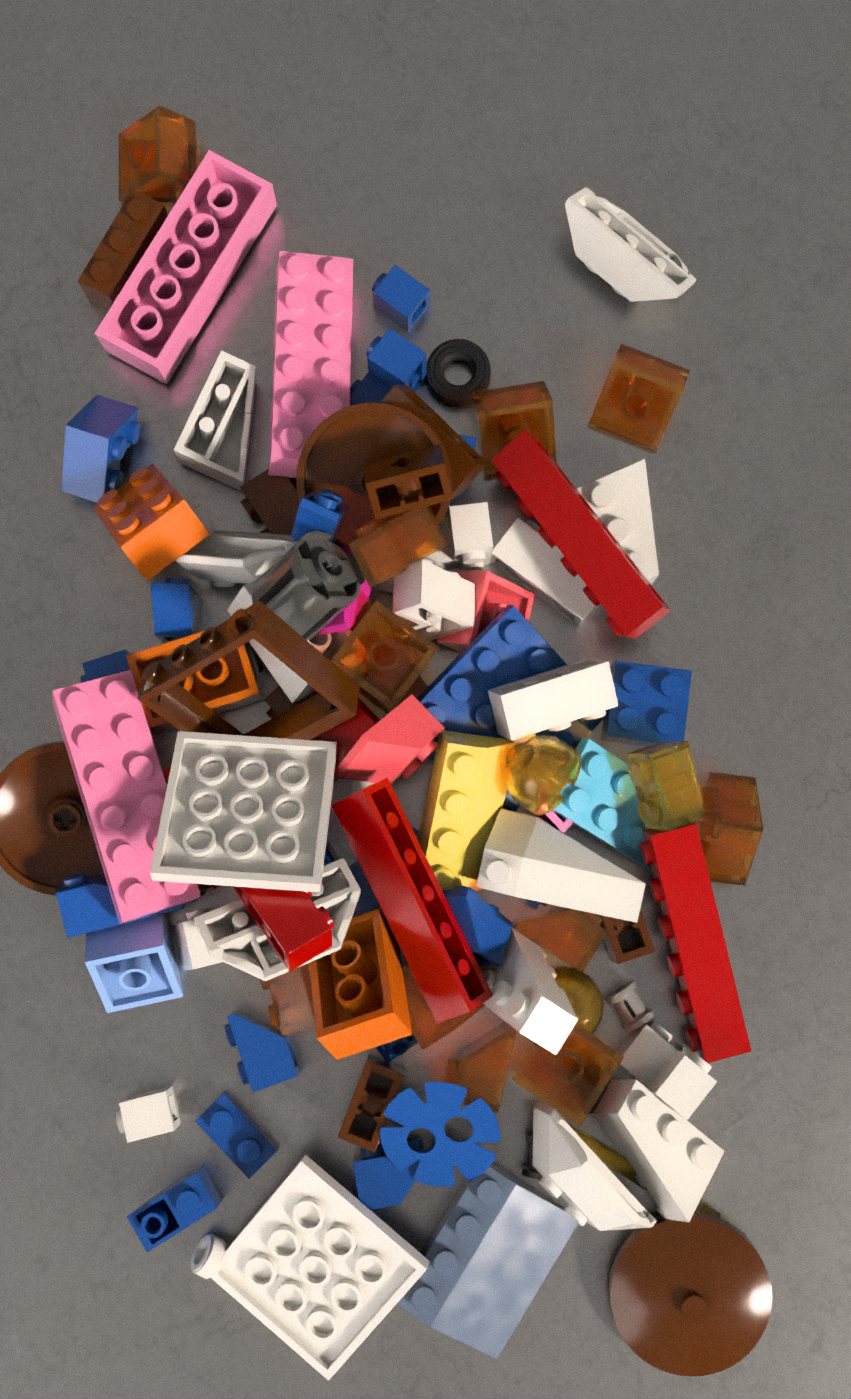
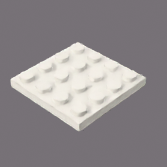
(246, 812)
(318, 1267)

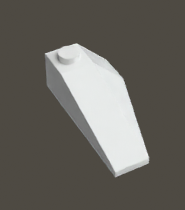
(546, 866)

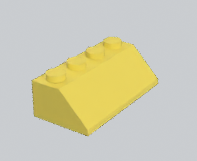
(462, 805)

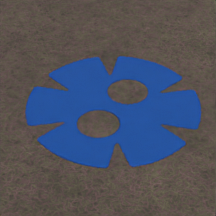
(443, 1103)

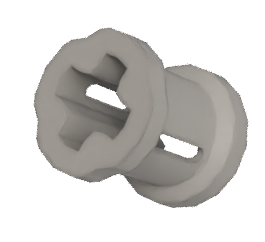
(631, 1019)

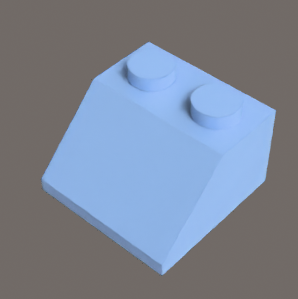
(134, 964)

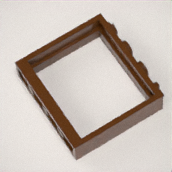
(329, 708)

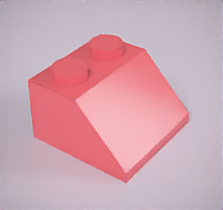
(491, 597)
(393, 745)

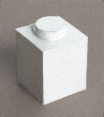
(148, 1114)

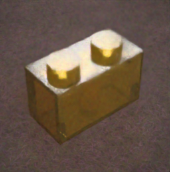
(666, 785)

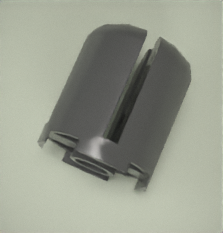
(310, 584)

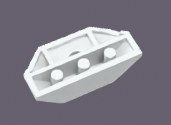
(624, 250)
(235, 556)
(238, 941)
(581, 1177)

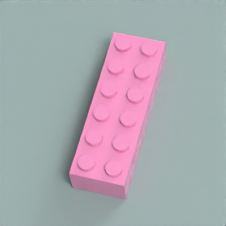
(187, 267)
(308, 351)
(119, 789)

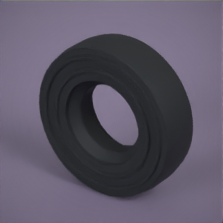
(457, 350)

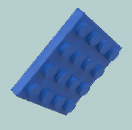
(499, 655)

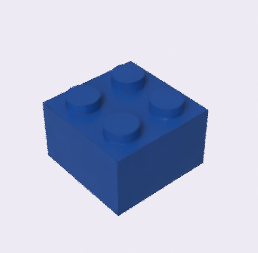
(649, 704)

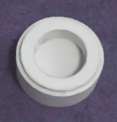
(207, 1256)

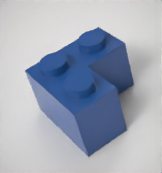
(390, 363)
(95, 446)

